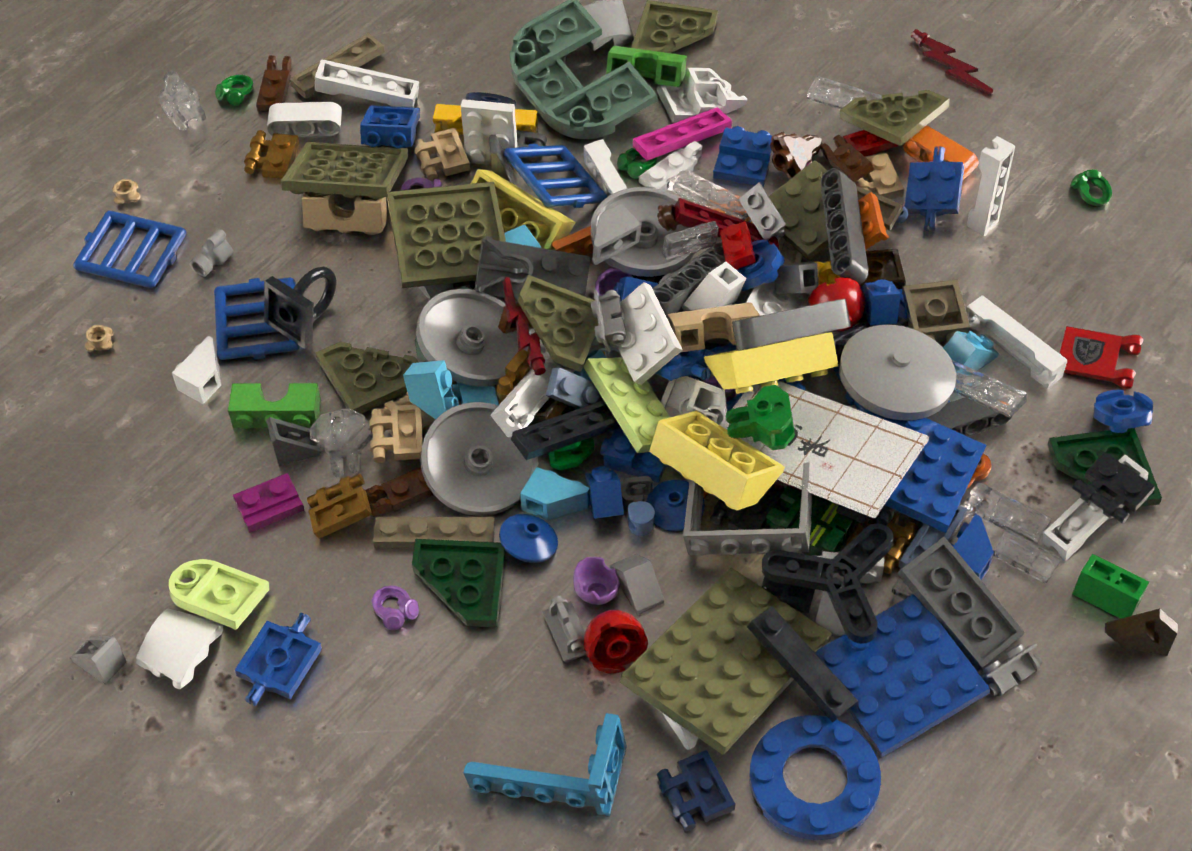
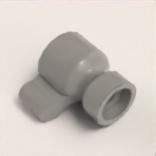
(214, 252)

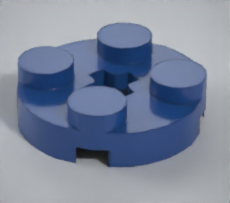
(765, 268)
(1123, 410)

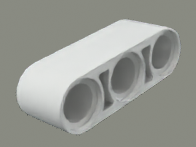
(305, 119)

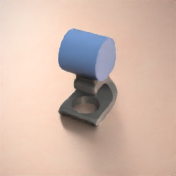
(640, 513)

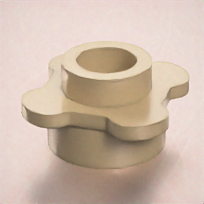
(125, 191)
(99, 338)

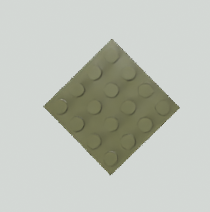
(345, 170)
(442, 231)

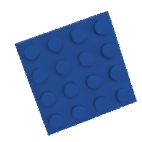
(937, 476)
(904, 676)

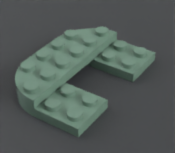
(554, 89)

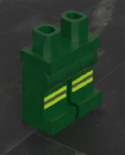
(828, 528)

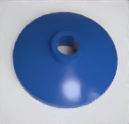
(669, 514)
(528, 538)

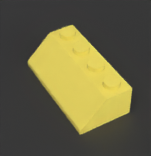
(521, 208)
(774, 361)
(714, 460)

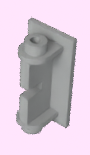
(763, 213)
(608, 329)
(565, 628)
(1019, 661)

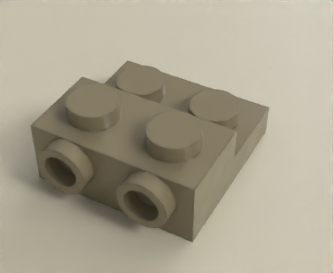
(936, 309)

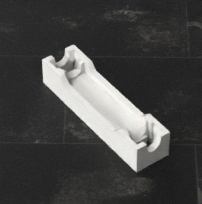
(365, 84)
(600, 167)
(995, 170)
(1043, 361)
(525, 399)
(1081, 520)

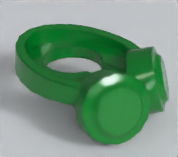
(234, 95)
(627, 162)
(1080, 182)

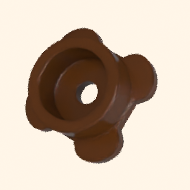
(667, 217)

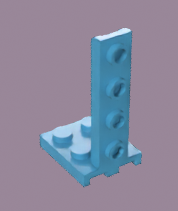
(547, 787)

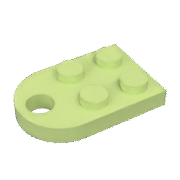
(216, 591)

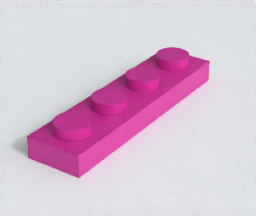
(681, 133)

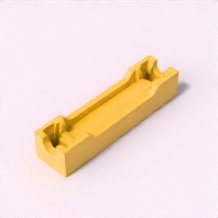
(450, 117)

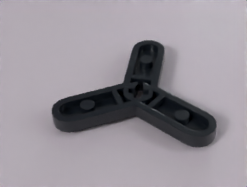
(818, 572)

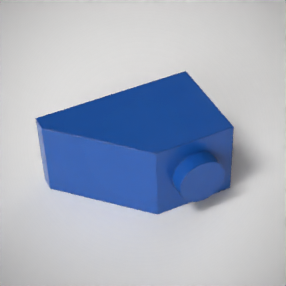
(881, 302)

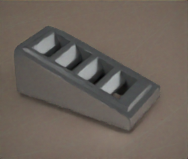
(499, 163)

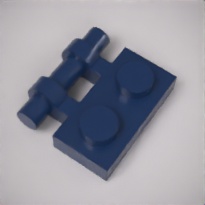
(705, 786)

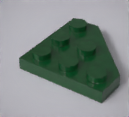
(1079, 452)
(463, 576)

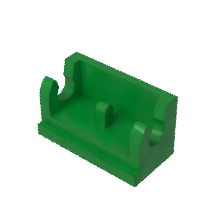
(1110, 587)

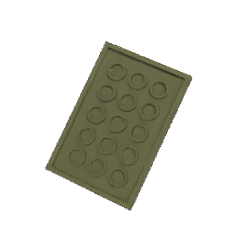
(712, 668)

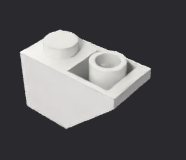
(717, 289)
(199, 373)

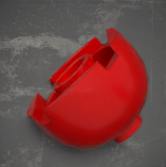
(843, 289)
(614, 641)

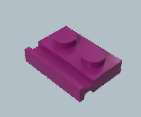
(268, 502)

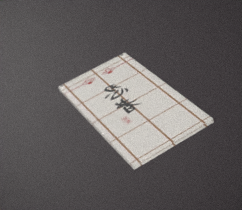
(841, 451)

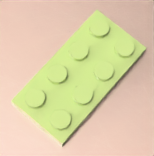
(631, 404)

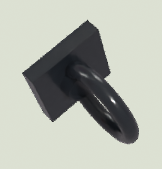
(291, 311)

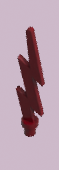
(939, 53)
(536, 358)

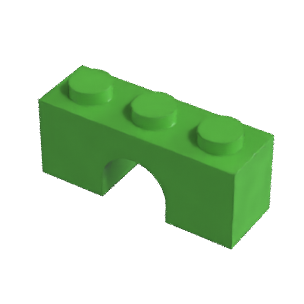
(662, 67)
(251, 410)

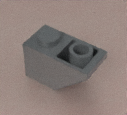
(797, 278)

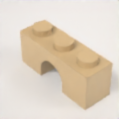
(323, 214)
(700, 325)

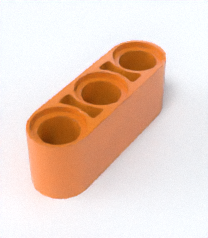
(922, 147)

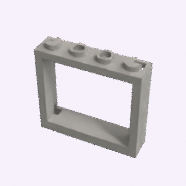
(743, 541)

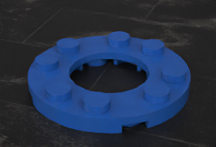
(806, 819)

